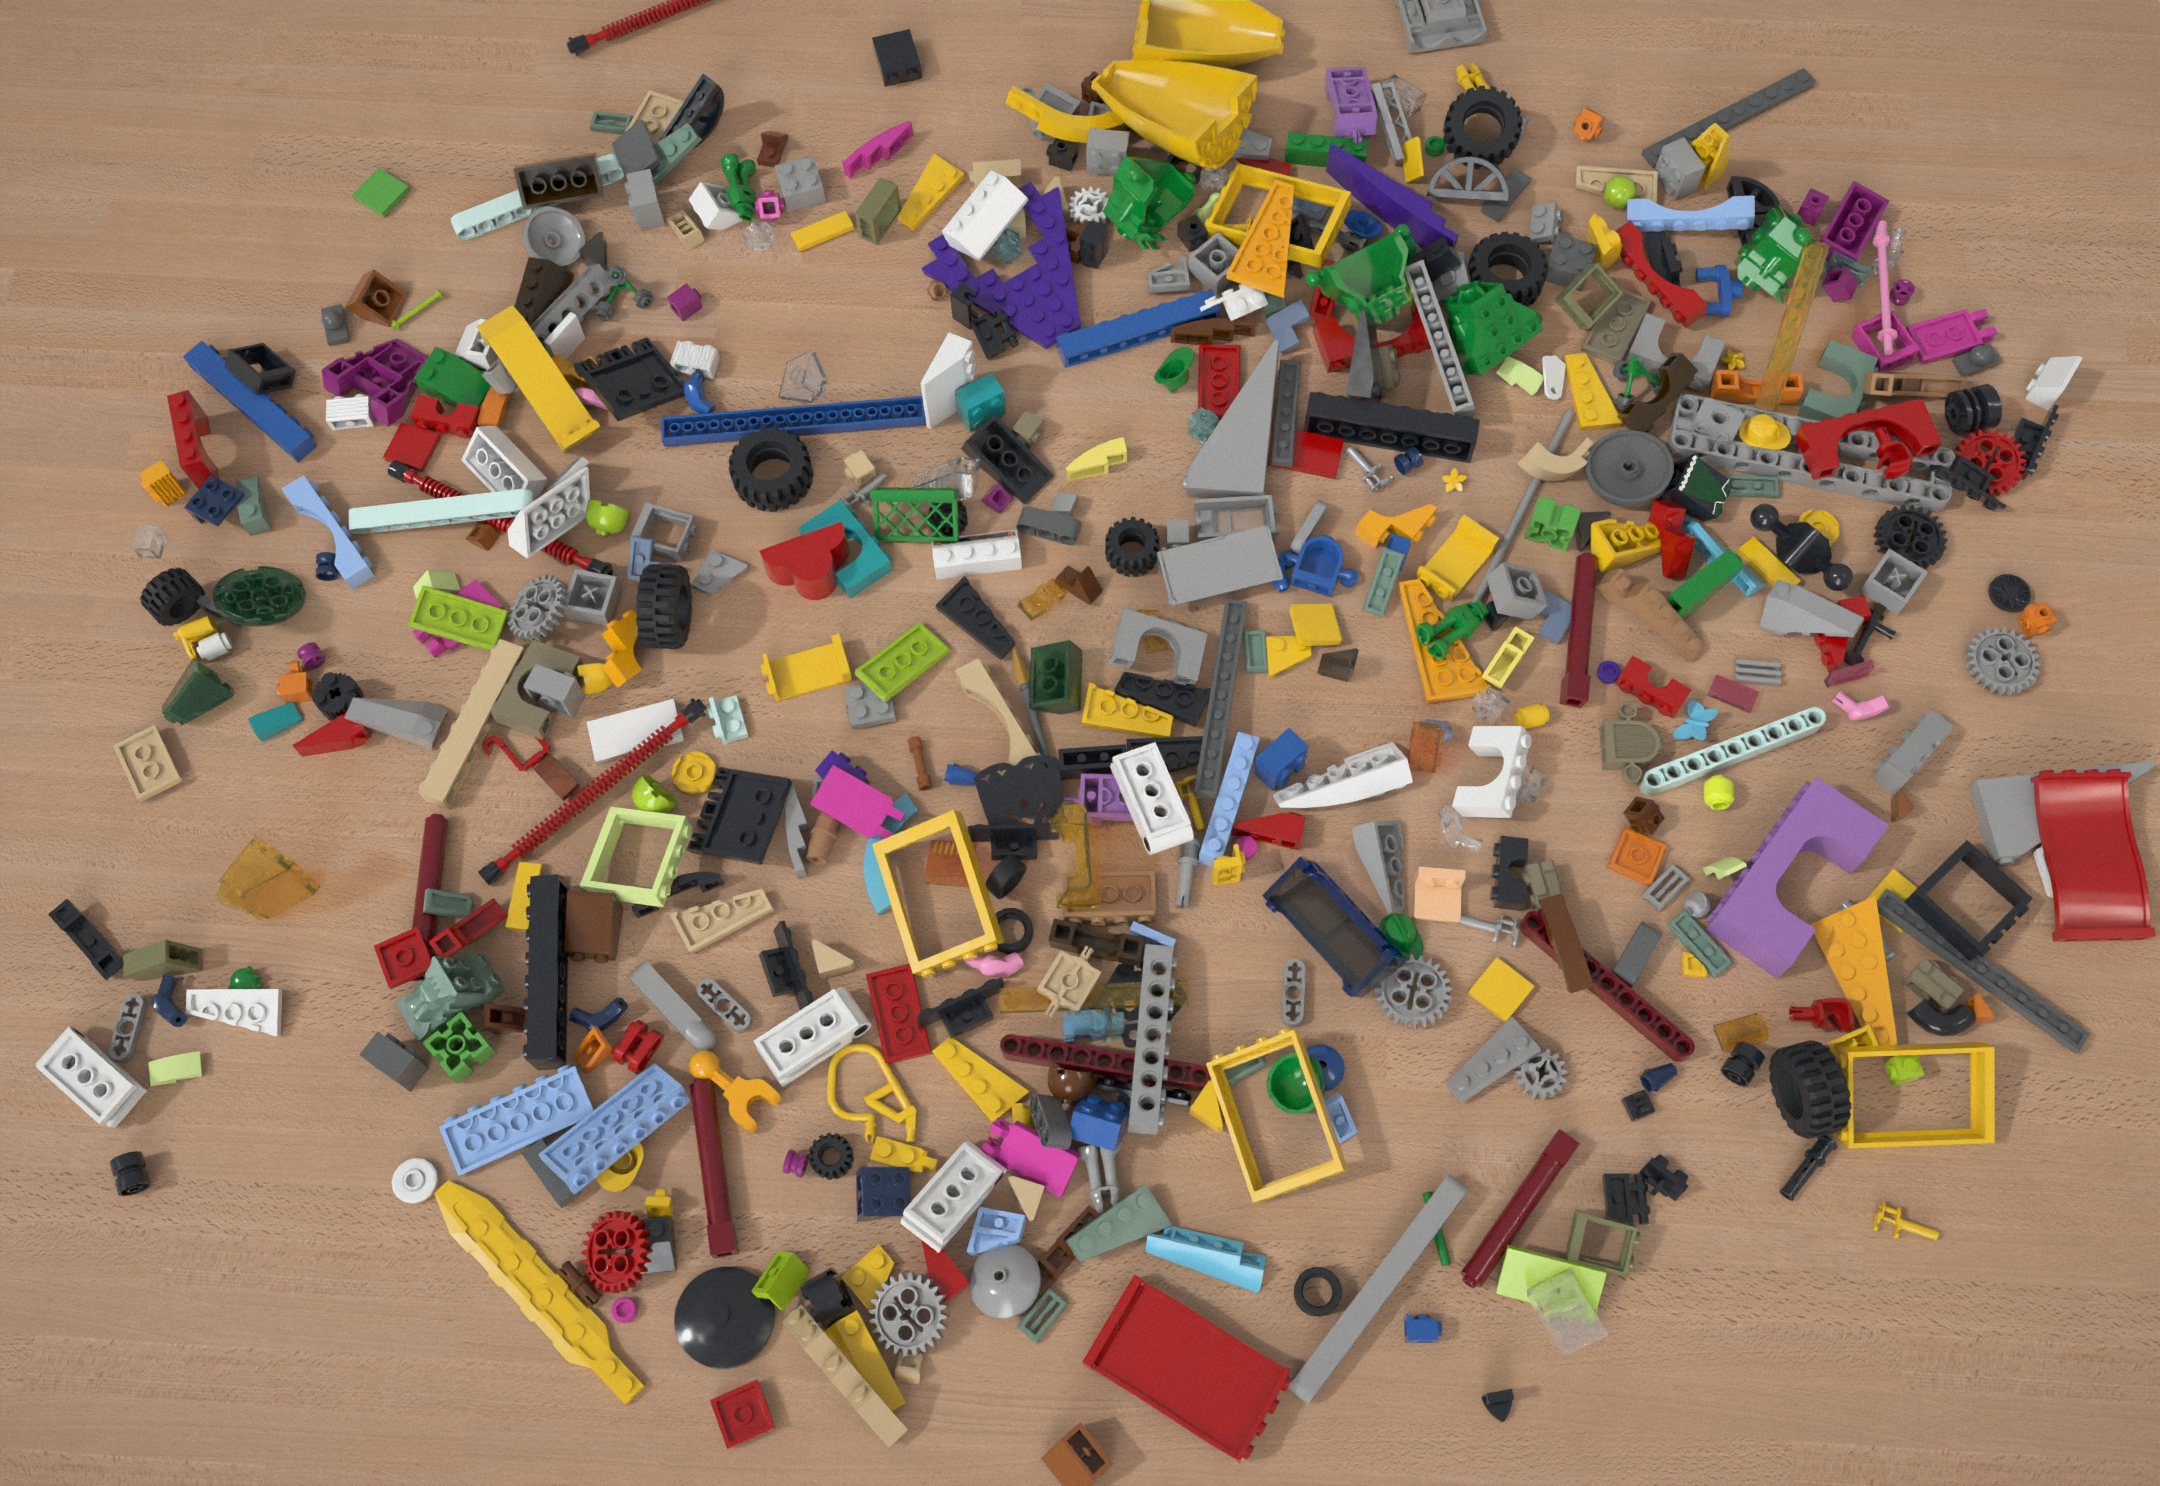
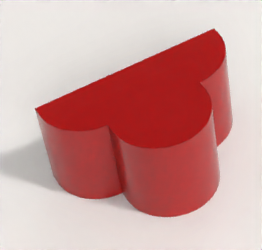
(808, 561)

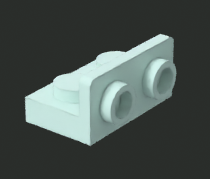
(728, 719)

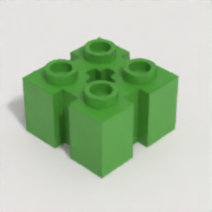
(1552, 523)
(445, 1047)

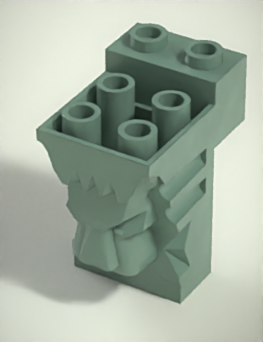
(448, 989)

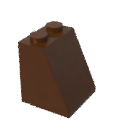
(592, 926)

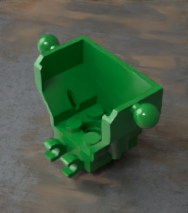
(1147, 198)
(1773, 252)
(1369, 278)
(1487, 325)

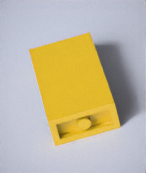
(1458, 559)
(807, 670)

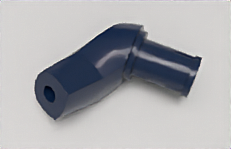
(164, 1003)
(600, 1019)

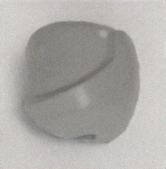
(1697, 904)

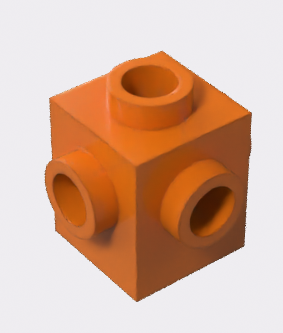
(1595, 124)
(2037, 619)

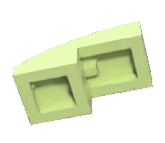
(1521, 374)
(1724, 867)
(174, 1068)

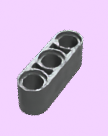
(1048, 525)
(1637, 953)
(1050, 1121)
(552, 1182)

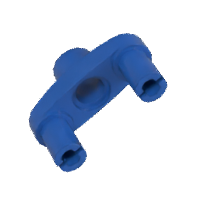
(1726, 289)

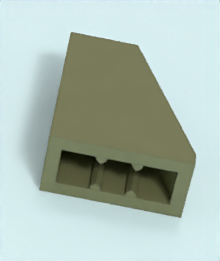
(162, 959)

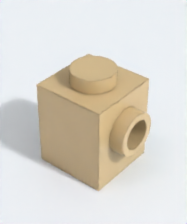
(859, 469)

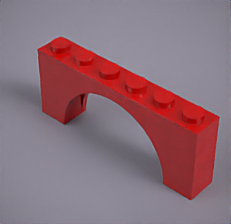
(1337, 345)
(1906, 421)

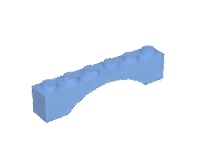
(1733, 214)
(347, 560)
(1229, 798)

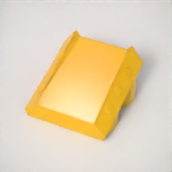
(1607, 240)

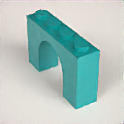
(871, 562)

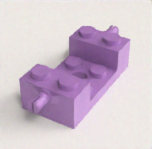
(1351, 102)
(1101, 798)

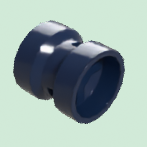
(1409, 460)
(326, 569)

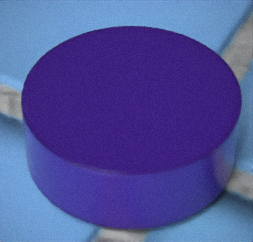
(1608, 672)

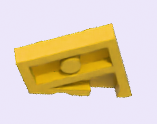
(1284, 654)
(868, 1275)

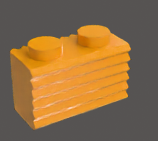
(161, 484)

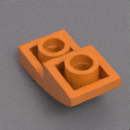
(493, 409)

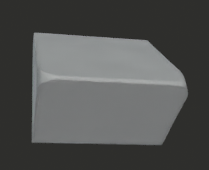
(1065, 504)

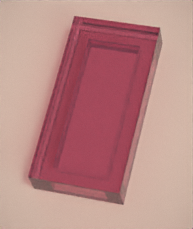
(1849, 674)
(1733, 693)

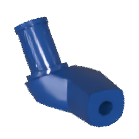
(695, 395)

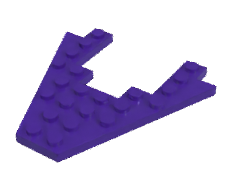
(1038, 300)

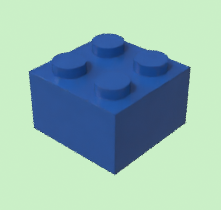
(1281, 759)
(1100, 1122)

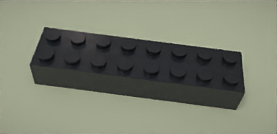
(1392, 426)
(546, 974)

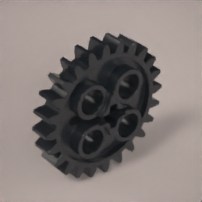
(1930, 544)

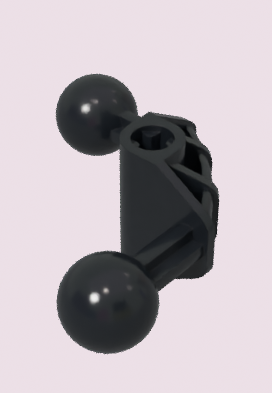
(1802, 547)

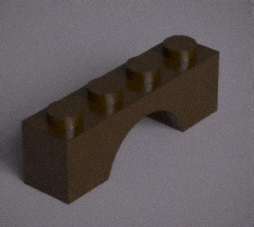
(1675, 375)
(1117, 948)

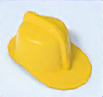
(1764, 432)
(623, 1171)

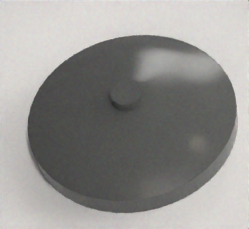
(1629, 468)

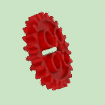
(2007, 472)
(615, 1232)

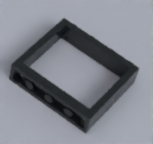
(1946, 925)

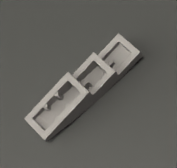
(795, 826)

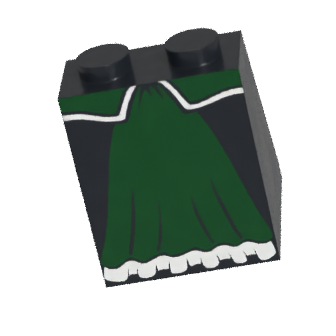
(1697, 488)

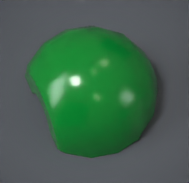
(1289, 1087)

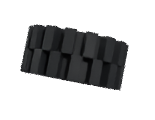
(947, 507)
(820, 1146)

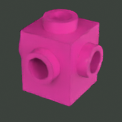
(766, 211)

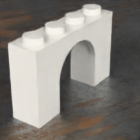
(1499, 796)

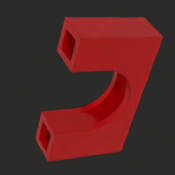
(188, 425)

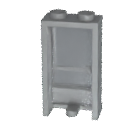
(1234, 514)

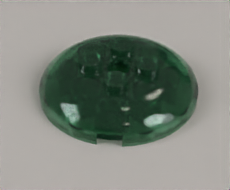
(259, 596)

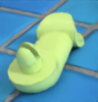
(1207, 209)

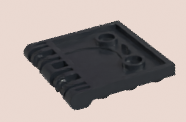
(631, 381)
(741, 817)

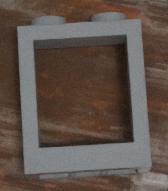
(653, 512)

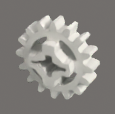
(1088, 206)

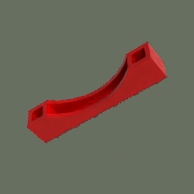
(1682, 302)

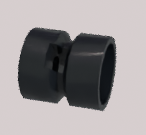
(1743, 1063)
(130, 1173)

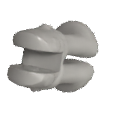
(1090, 1156)

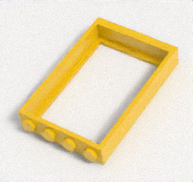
(1303, 189)
(968, 950)
(1981, 1097)
(1236, 1129)

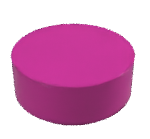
(1247, 845)
(624, 1310)

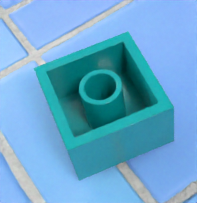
(980, 401)

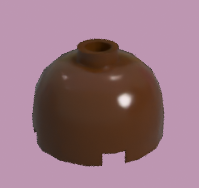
(1070, 1085)

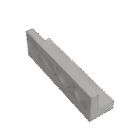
(1382, 106)

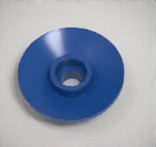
(1363, 224)
(1334, 1064)

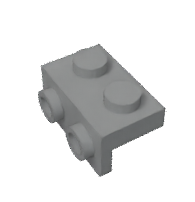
(1545, 223)

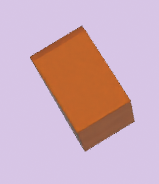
(593, 1050)

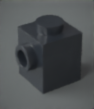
(1062, 154)
(1192, 232)

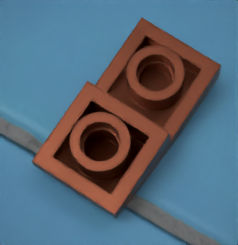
(557, 777)

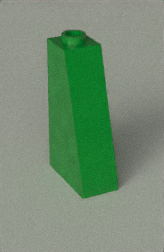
(1705, 584)

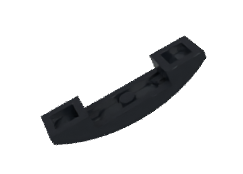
(705, 880)
(87, 938)

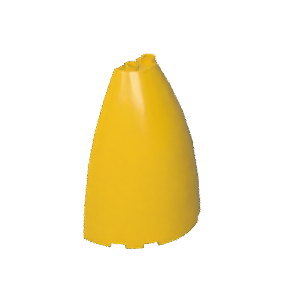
(1206, 32)
(1181, 106)

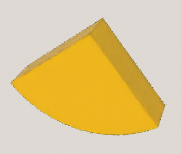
(1692, 966)

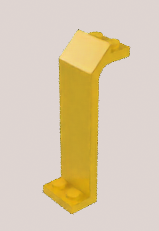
(538, 378)

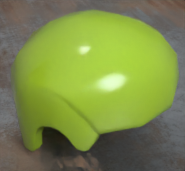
(1618, 191)

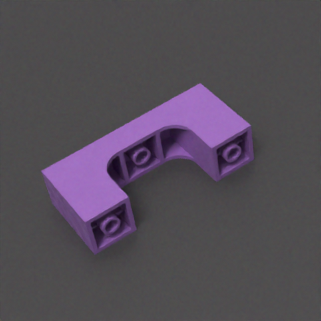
(1750, 912)

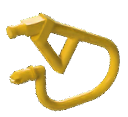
(908, 1114)

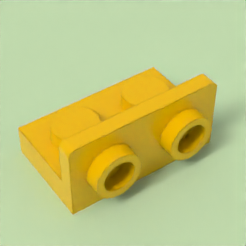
(1227, 868)

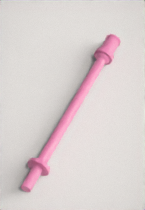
(1881, 240)

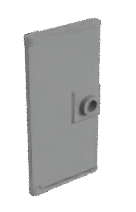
(1219, 565)

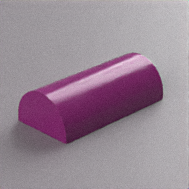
(1854, 221)

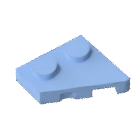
(995, 1230)

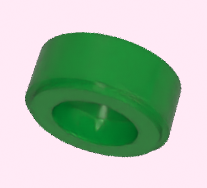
(1434, 146)

